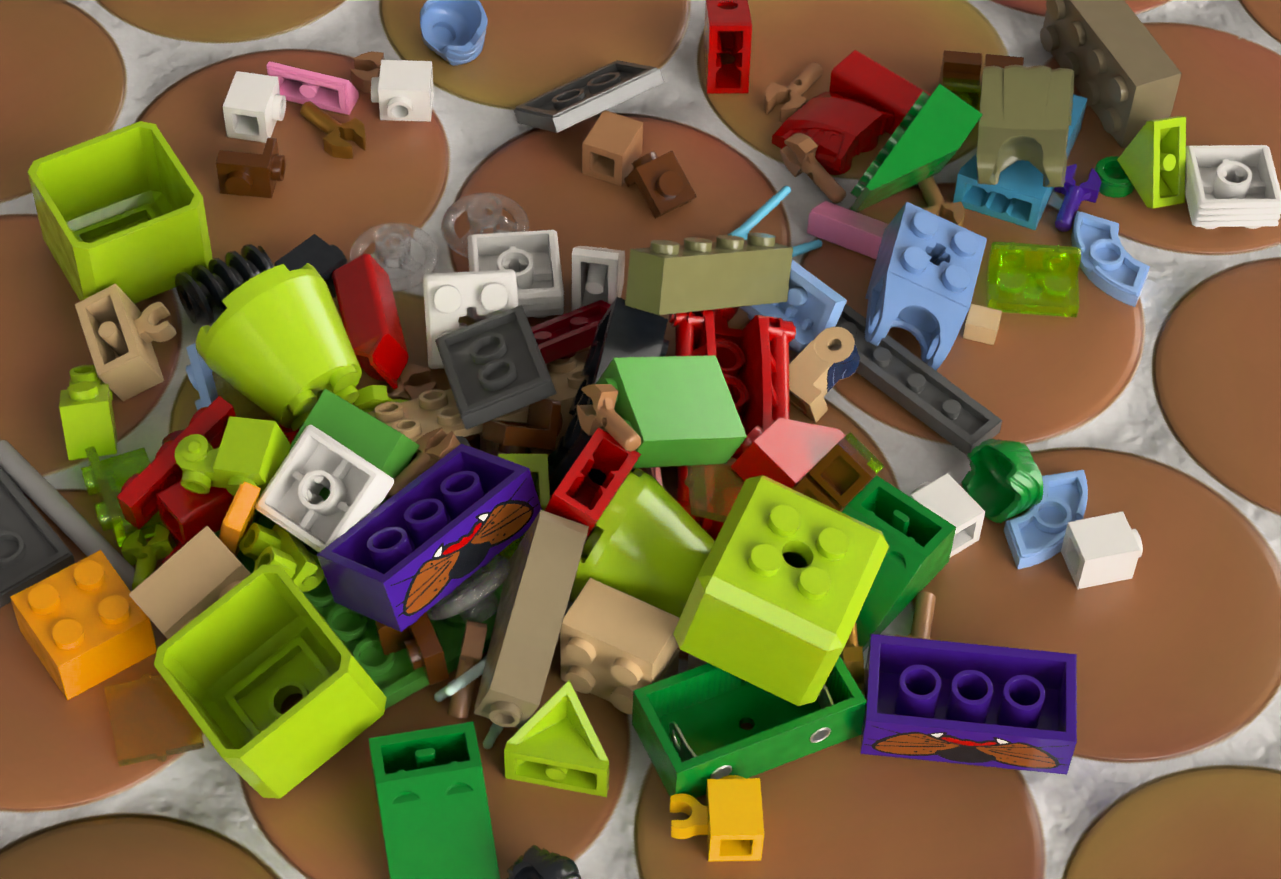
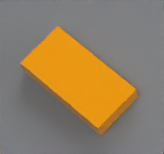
(239, 516)

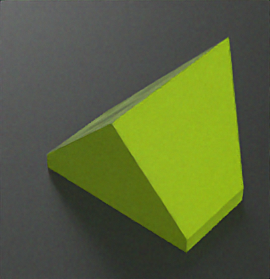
(1158, 162)
(559, 748)

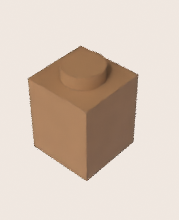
(612, 147)

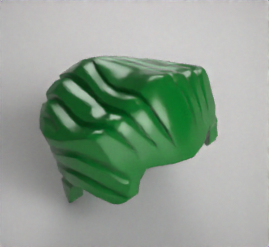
(1003, 479)

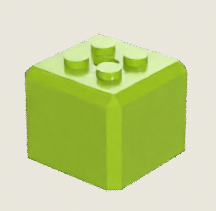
(121, 213)
(780, 590)
(246, 659)

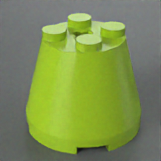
(282, 344)
(645, 546)

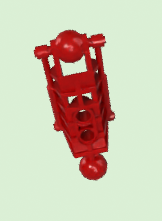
(753, 367)

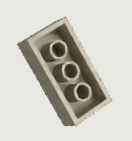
(1112, 63)

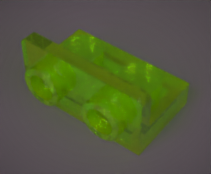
(1033, 279)
(107, 480)

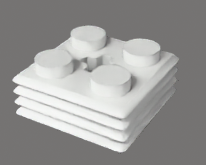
(1232, 186)
(535, 262)
(452, 293)
(311, 465)

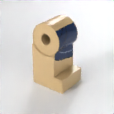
(819, 367)

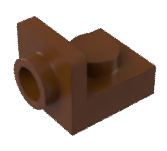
(420, 645)

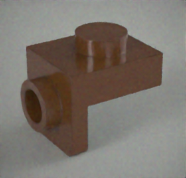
(249, 172)
(661, 182)
(540, 431)

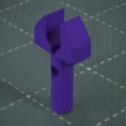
(1074, 195)

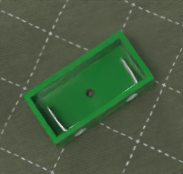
(696, 718)

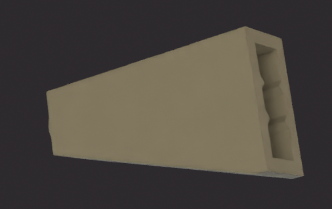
(529, 619)

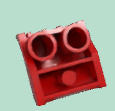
(838, 127)

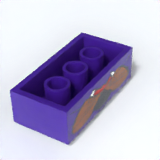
(430, 536)
(970, 704)

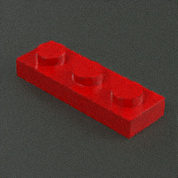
(139, 491)

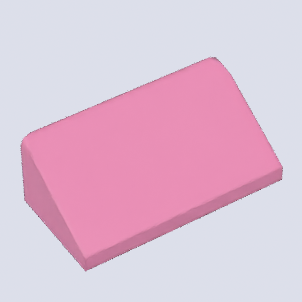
(321, 89)
(846, 228)

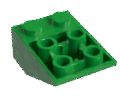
(917, 147)
(917, 552)
(434, 804)

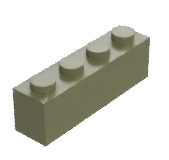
(708, 274)

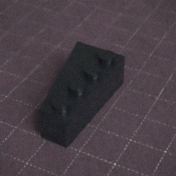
(619, 334)

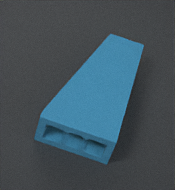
(1020, 189)

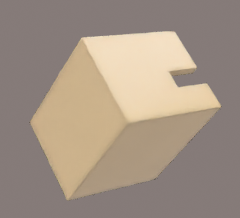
(982, 324)

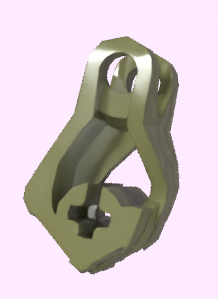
(1025, 120)

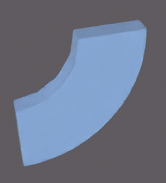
(1106, 260)
(1042, 528)

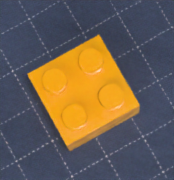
(83, 624)

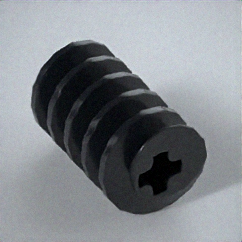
(211, 285)

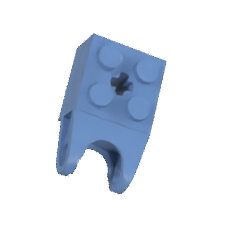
(923, 281)

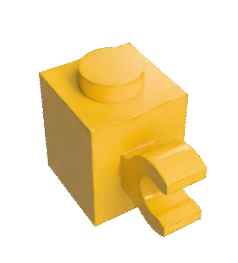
(729, 818)

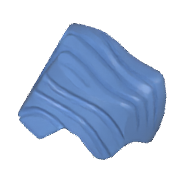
(454, 29)

